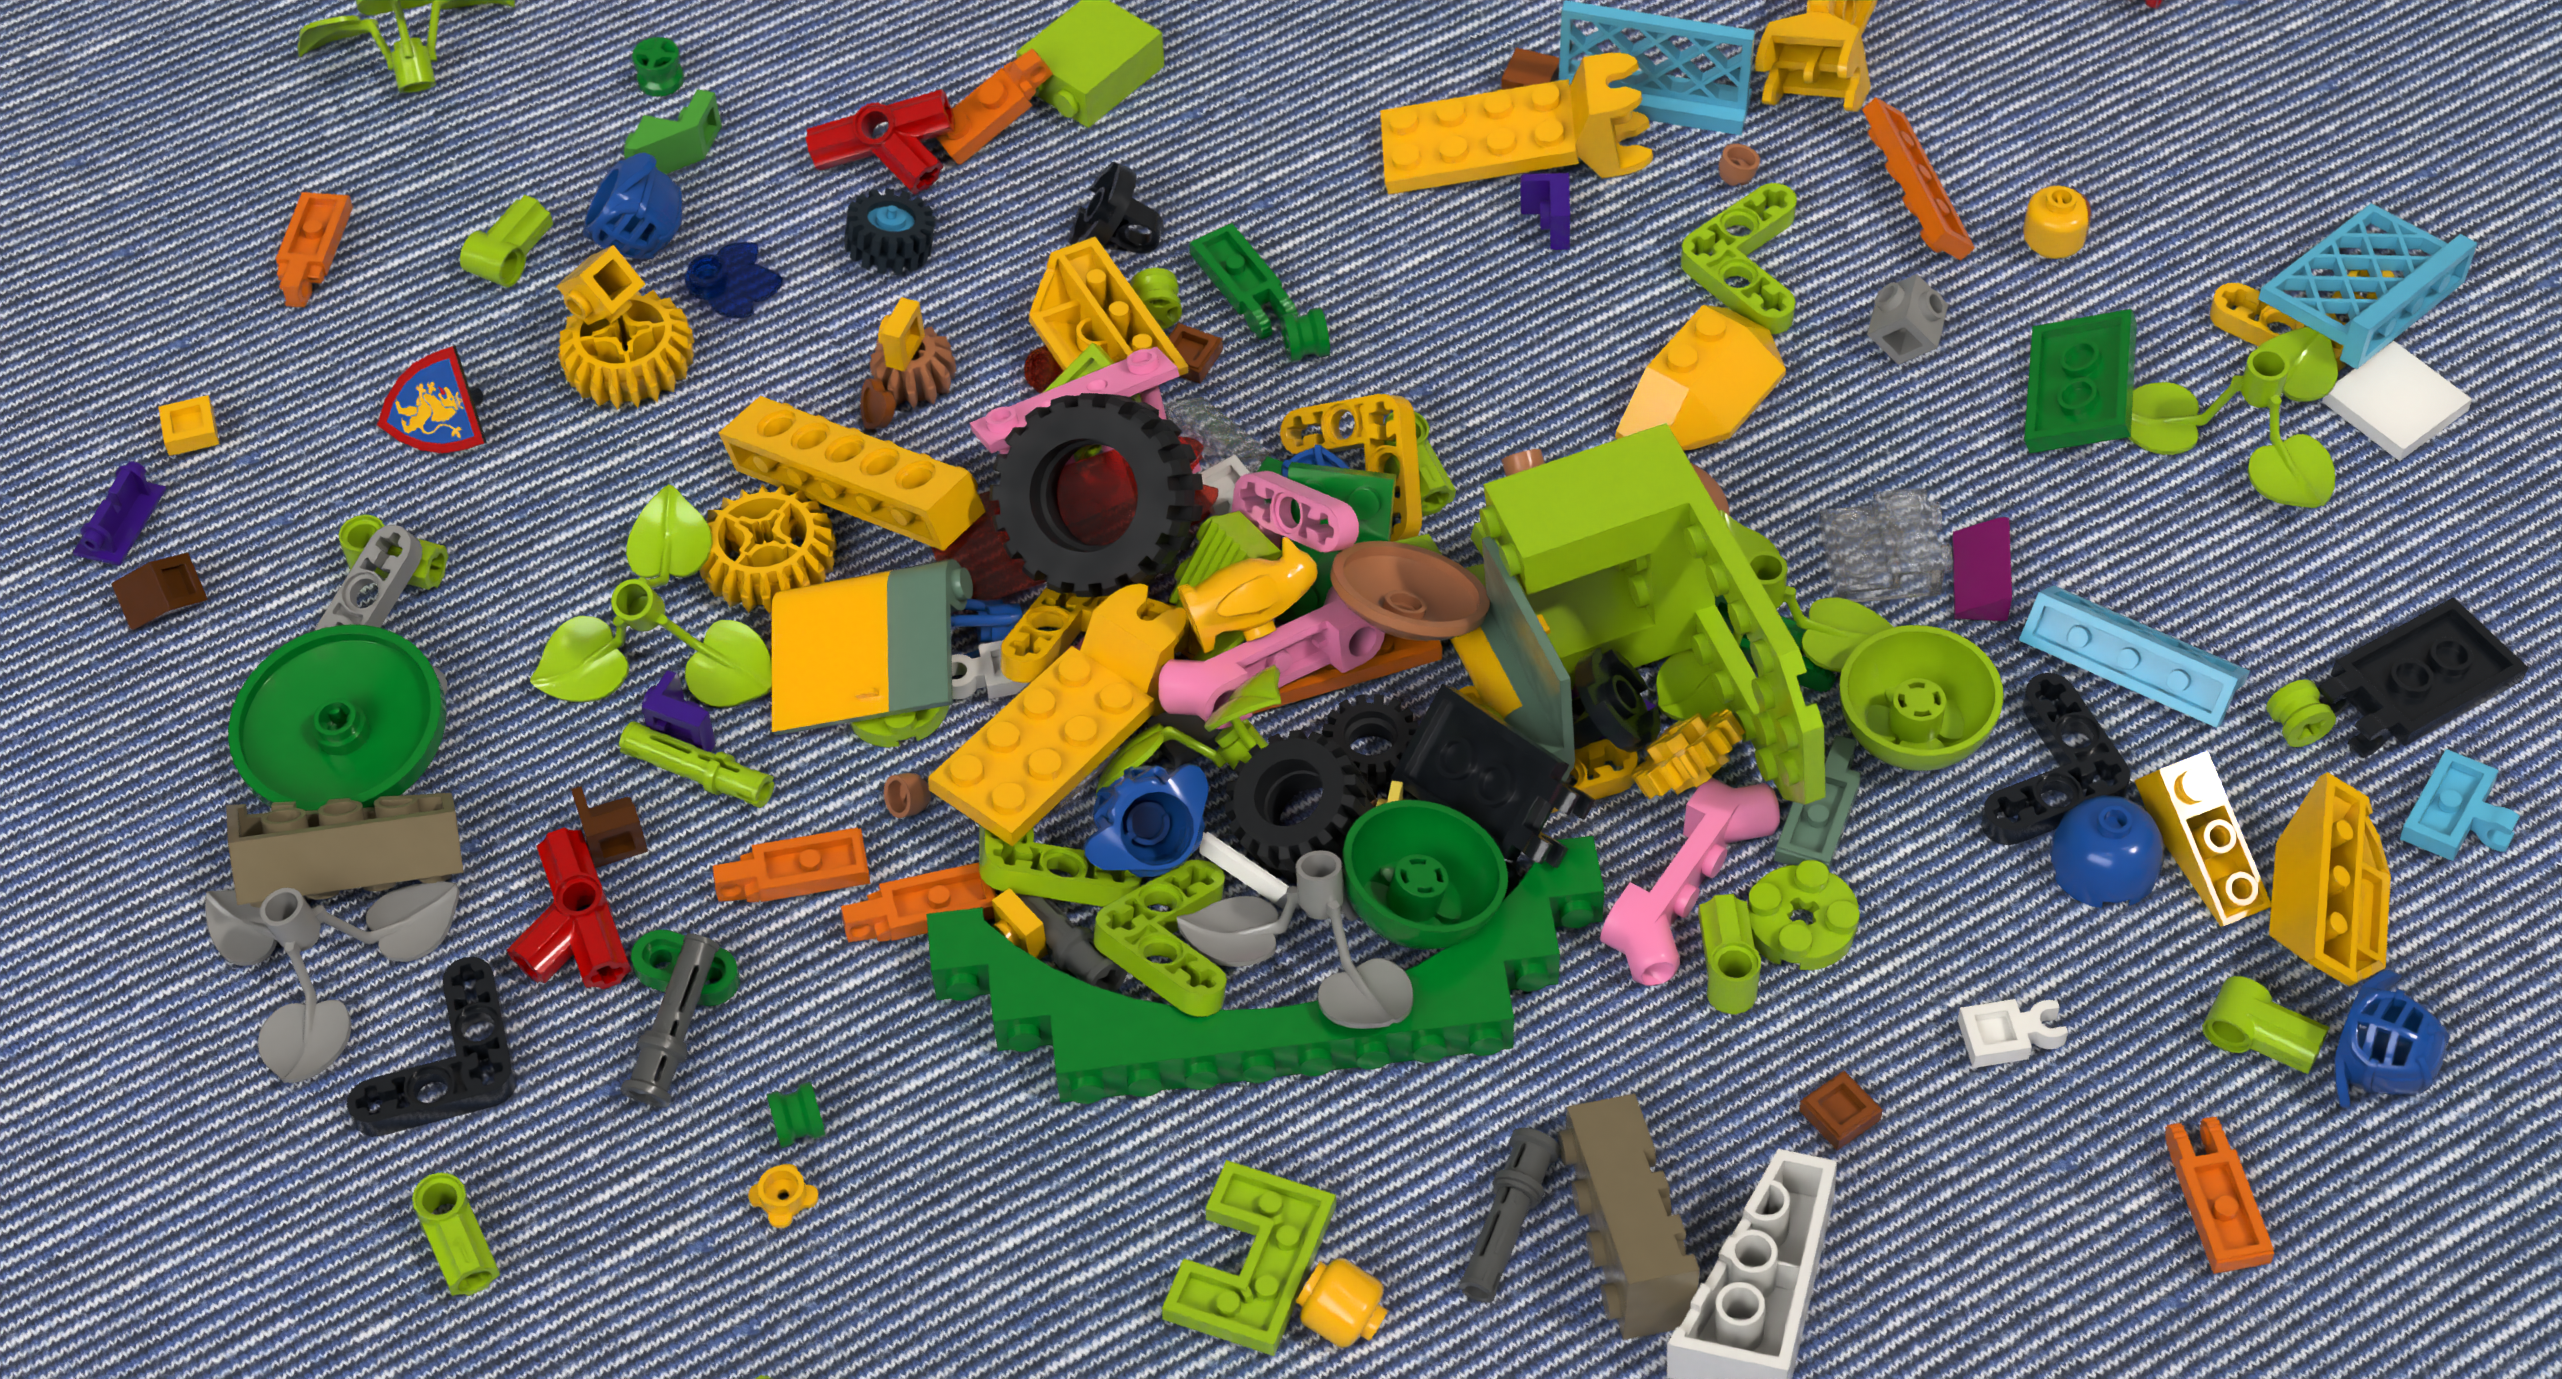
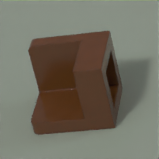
(159, 590)
(610, 829)

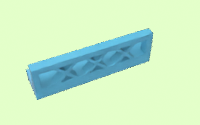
(2133, 655)

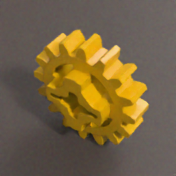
(1688, 753)

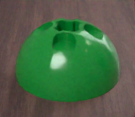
(1422, 874)

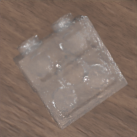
(1886, 547)

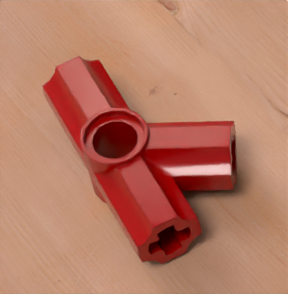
(898, 148)
(567, 932)

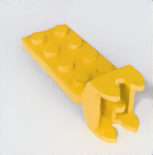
(1818, 53)
(1519, 130)
(1064, 719)

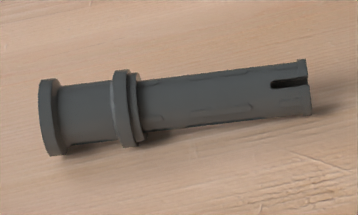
(1074, 946)
(663, 1044)
(1516, 1192)

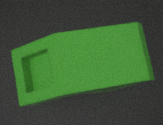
(679, 142)

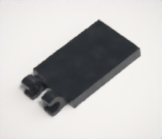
(2420, 676)
(1491, 775)

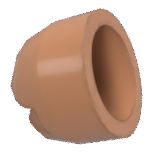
(1738, 164)
(1522, 461)
(906, 794)

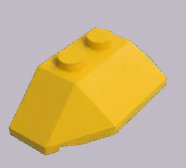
(1090, 302)
(1706, 379)
(2332, 884)

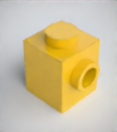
(600, 287)

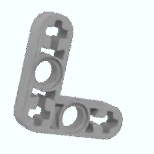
(344, 607)

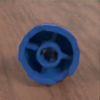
(2107, 851)

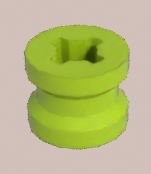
(1159, 294)
(2301, 713)

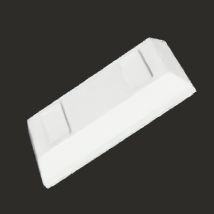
(1244, 869)

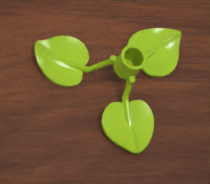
(410, 59)
(2287, 471)
(1831, 634)
(583, 654)
(1234, 741)

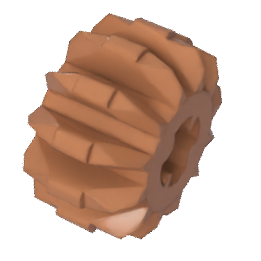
(926, 374)

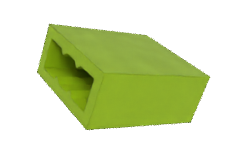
(1095, 58)

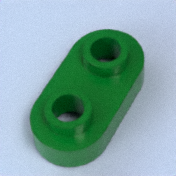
(665, 947)

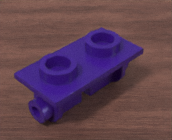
(120, 516)

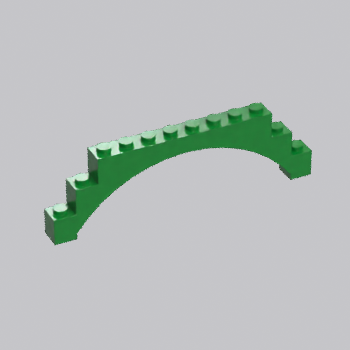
(1142, 1047)

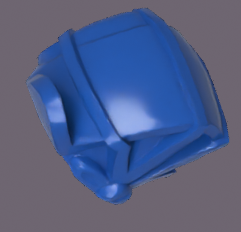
(635, 209)
(1148, 820)
(2388, 1043)

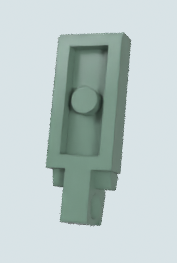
(1817, 827)

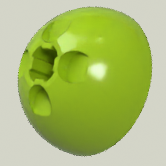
(1920, 696)

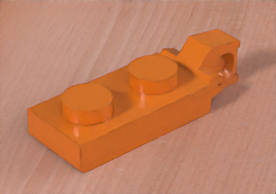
(994, 105)
(311, 244)
(795, 867)
(903, 904)

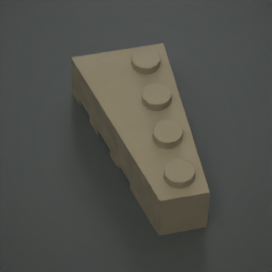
(342, 846)
(1629, 1217)

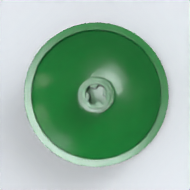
(337, 718)

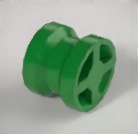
(658, 66)
(1305, 335)
(796, 1114)

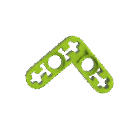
(1731, 259)
(1010, 867)
(1132, 932)

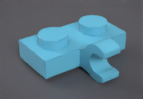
(2455, 805)

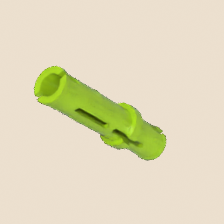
(716, 772)

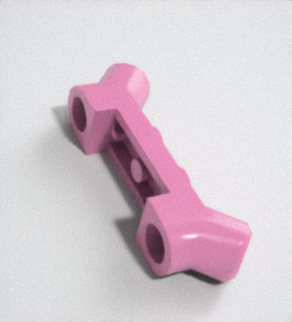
(1296, 648)
(1642, 919)

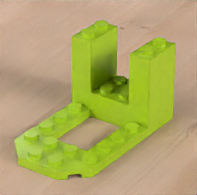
(1630, 559)

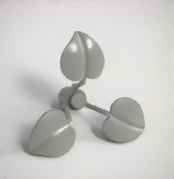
(1243, 931)
(309, 1037)

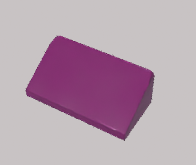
(1982, 571)

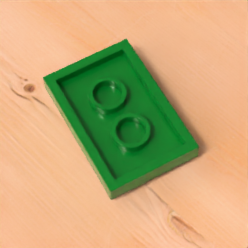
(2081, 381)
(1371, 499)

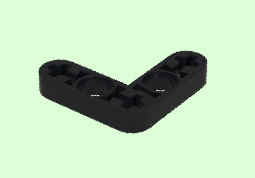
(2076, 765)
(459, 1073)

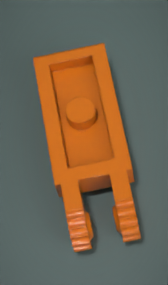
(2219, 1199)

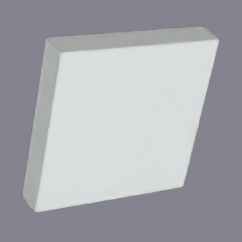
(2397, 400)

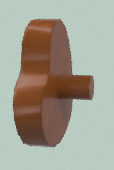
(876, 405)

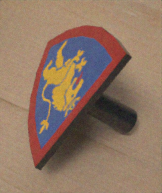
(434, 406)

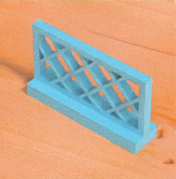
(1668, 98)
(2398, 300)

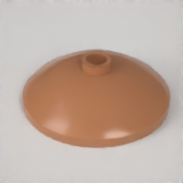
(1409, 590)

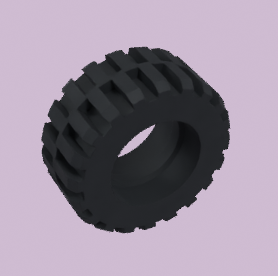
(1030, 494)

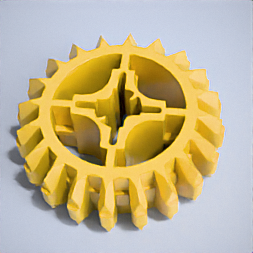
(655, 358)
(763, 532)

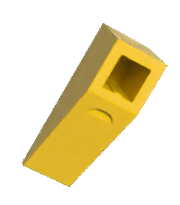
(2204, 837)

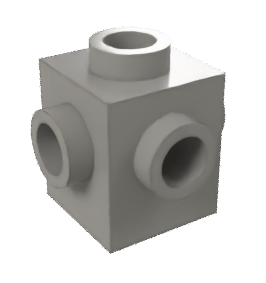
(1907, 319)

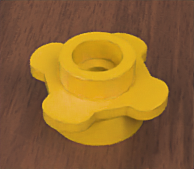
(781, 1180)

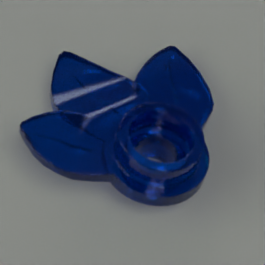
(732, 280)

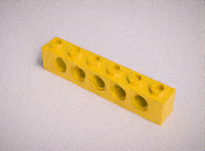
(853, 472)

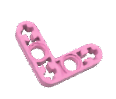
(1276, 517)

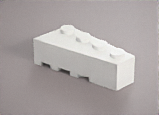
(1760, 1290)

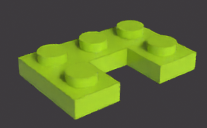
(1260, 1301)

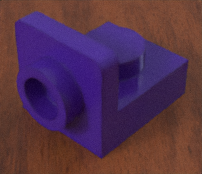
(1550, 197)
(672, 715)

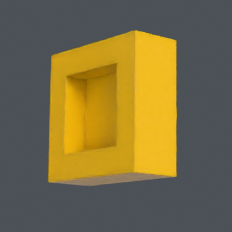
(901, 333)
(188, 425)
(1019, 924)

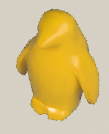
(1247, 595)

